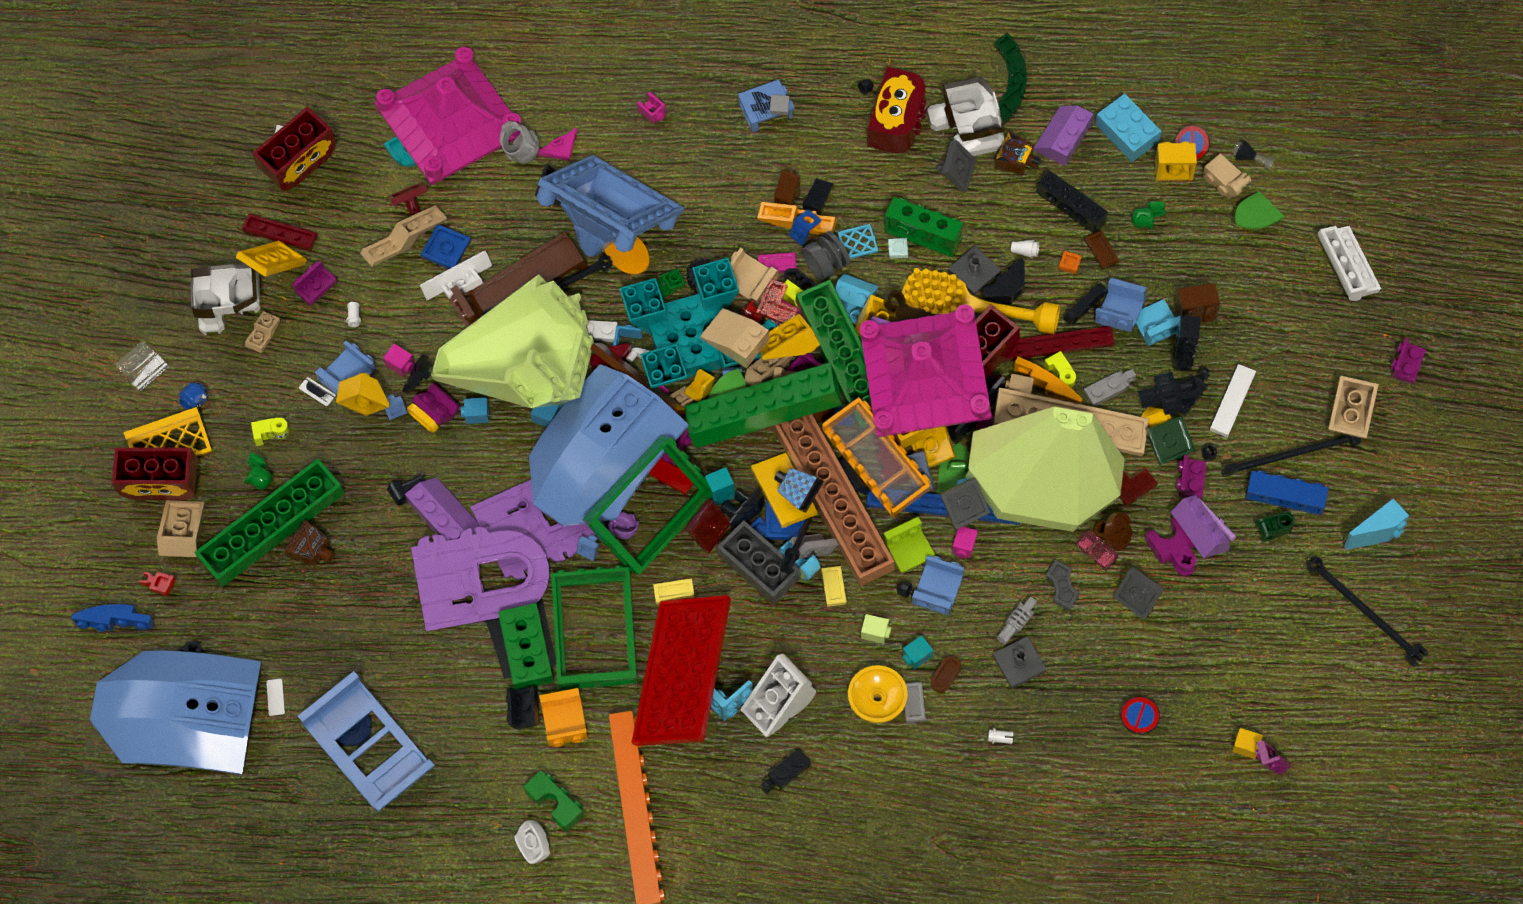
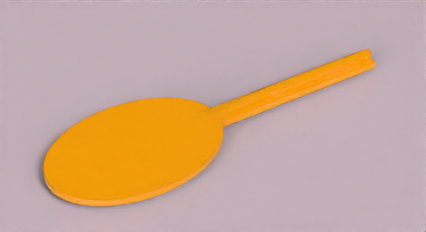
(632, 261)

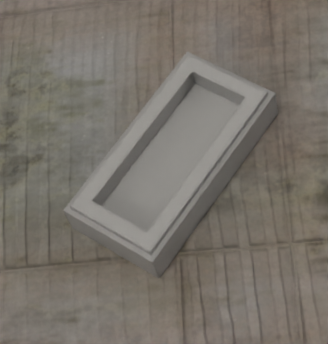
(914, 706)

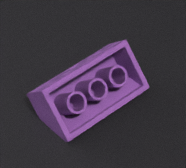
(440, 509)

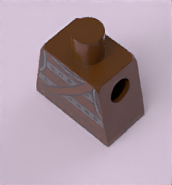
(309, 545)

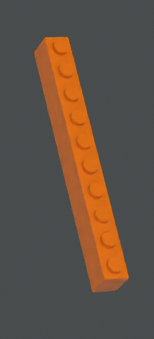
(635, 812)

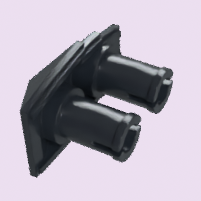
(750, 507)

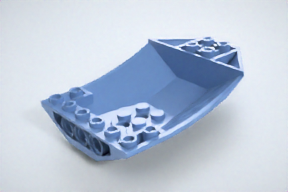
(580, 463)
(147, 718)

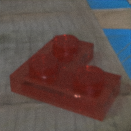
(772, 305)
(1136, 487)

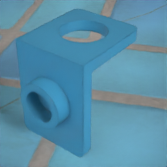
(627, 331)

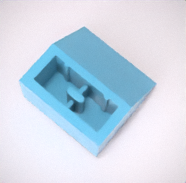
(854, 295)

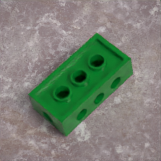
(920, 231)
(537, 654)

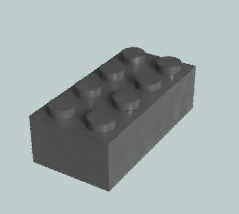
(757, 562)

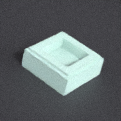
(898, 248)

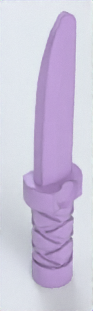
(1228, 533)

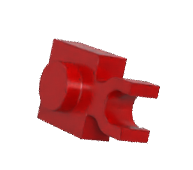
(160, 583)

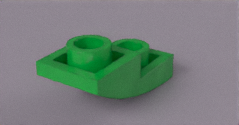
(670, 282)

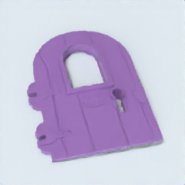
(553, 540)
(452, 572)

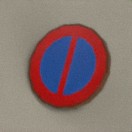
(1196, 135)

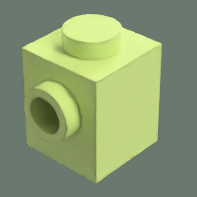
(875, 629)

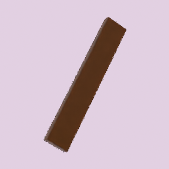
(623, 367)

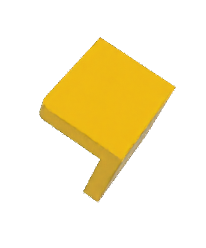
(701, 386)
(1246, 743)

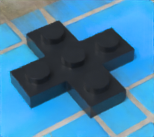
(1168, 393)

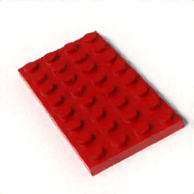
(681, 671)

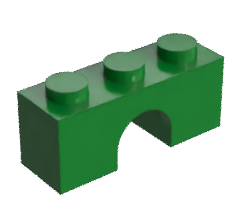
(542, 788)

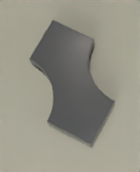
(1065, 594)

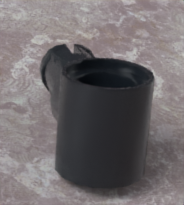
(398, 489)

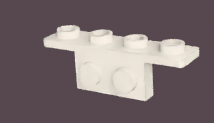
(463, 275)

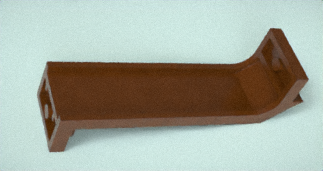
(549, 261)

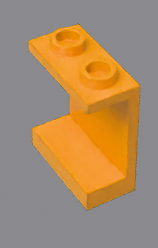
(563, 717)

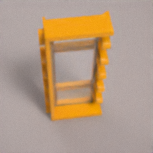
(876, 460)

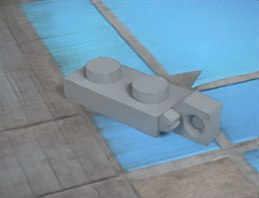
(1109, 387)

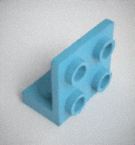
(1157, 322)
(729, 707)

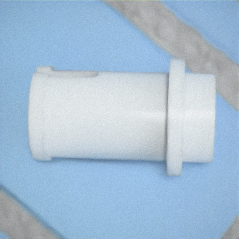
(353, 314)
(999, 736)

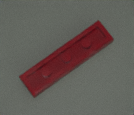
(280, 232)

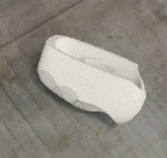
(532, 842)

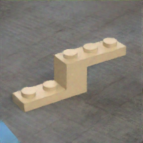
(403, 235)

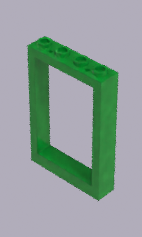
(672, 528)
(586, 577)

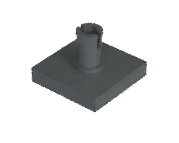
(958, 166)
(975, 270)
(964, 503)
(1138, 593)
(1019, 662)

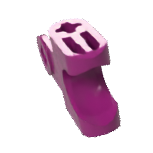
(1174, 549)

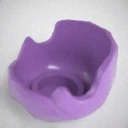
(624, 526)

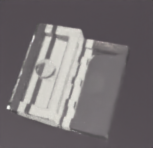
(141, 365)

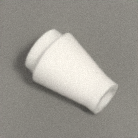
(1026, 248)

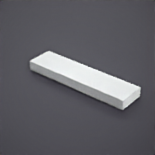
(1232, 400)

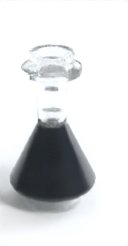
(1244, 151)

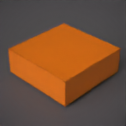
(1070, 262)

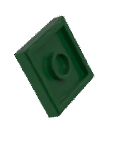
(1170, 440)

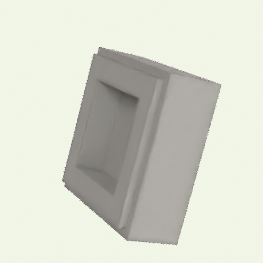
(779, 105)

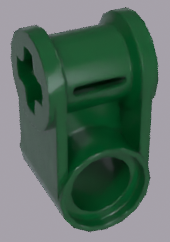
(1272, 528)

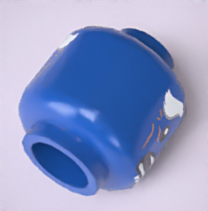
(193, 396)

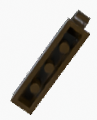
(902, 311)

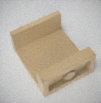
(751, 275)

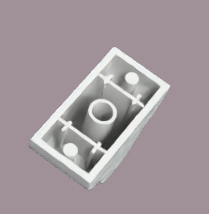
(778, 696)

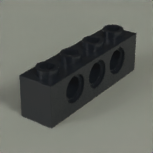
(1072, 202)
(1186, 343)

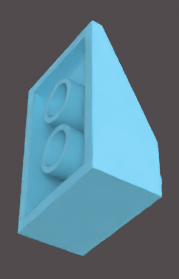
(1379, 527)

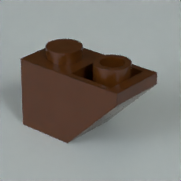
(788, 188)

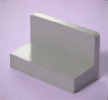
(815, 546)

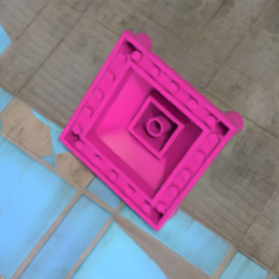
(447, 117)
(925, 372)

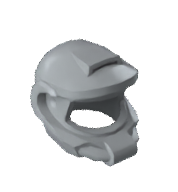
(524, 147)

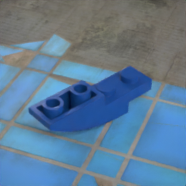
(106, 616)

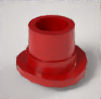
(750, 312)

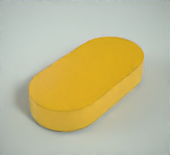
(422, 418)

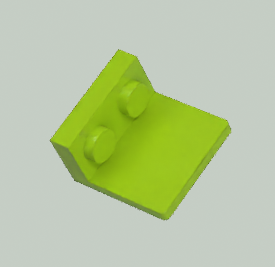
(908, 545)

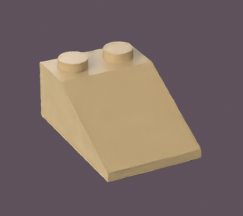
(736, 336)
(1353, 407)
(180, 528)

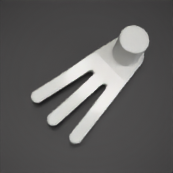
(635, 352)

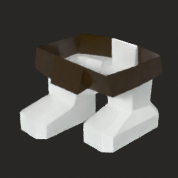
(973, 111)
(221, 292)

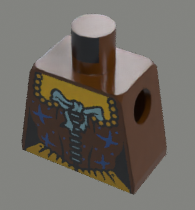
(1016, 155)

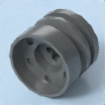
(826, 256)

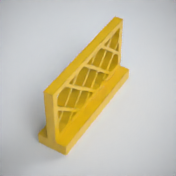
(167, 425)

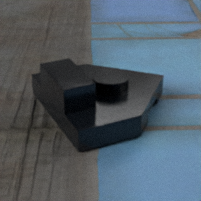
(421, 370)

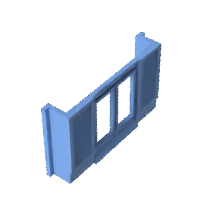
(338, 713)

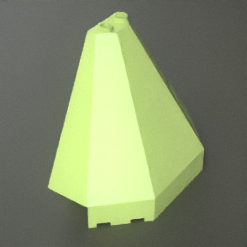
(522, 350)
(1047, 468)

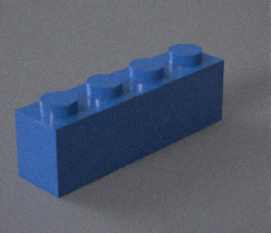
(1287, 493)

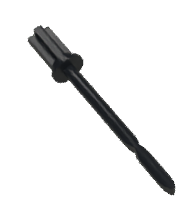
(792, 554)

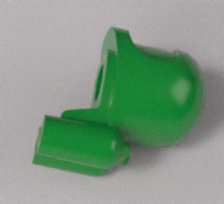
(1146, 216)
(258, 476)

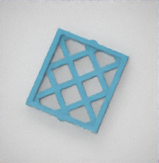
(856, 230)

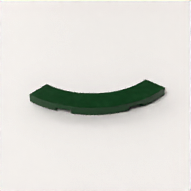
(1016, 76)

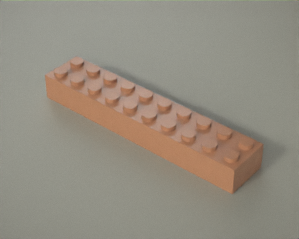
(836, 499)

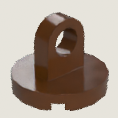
(1116, 532)

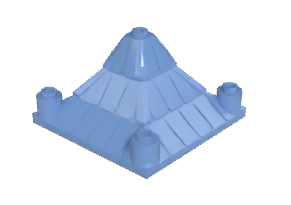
(606, 204)

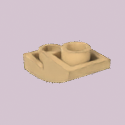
(263, 332)

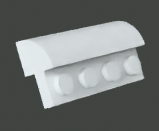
(1348, 262)

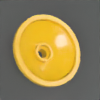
(879, 682)

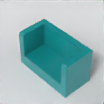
(721, 486)

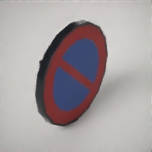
(1140, 715)

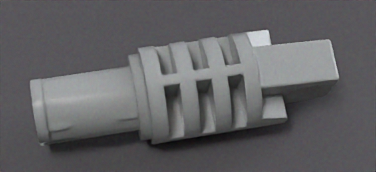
(1017, 620)

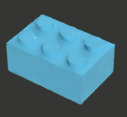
(1128, 127)

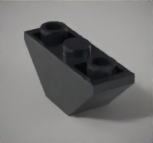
(1007, 286)

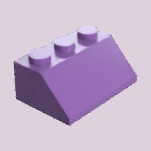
(1064, 133)
(1200, 527)

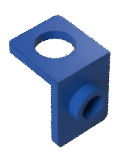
(801, 229)

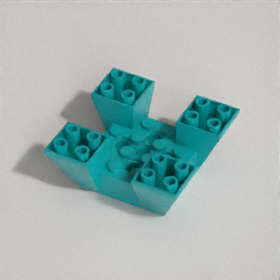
(665, 323)

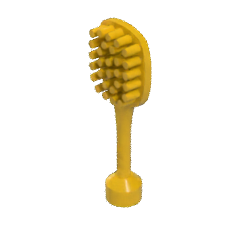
(945, 293)

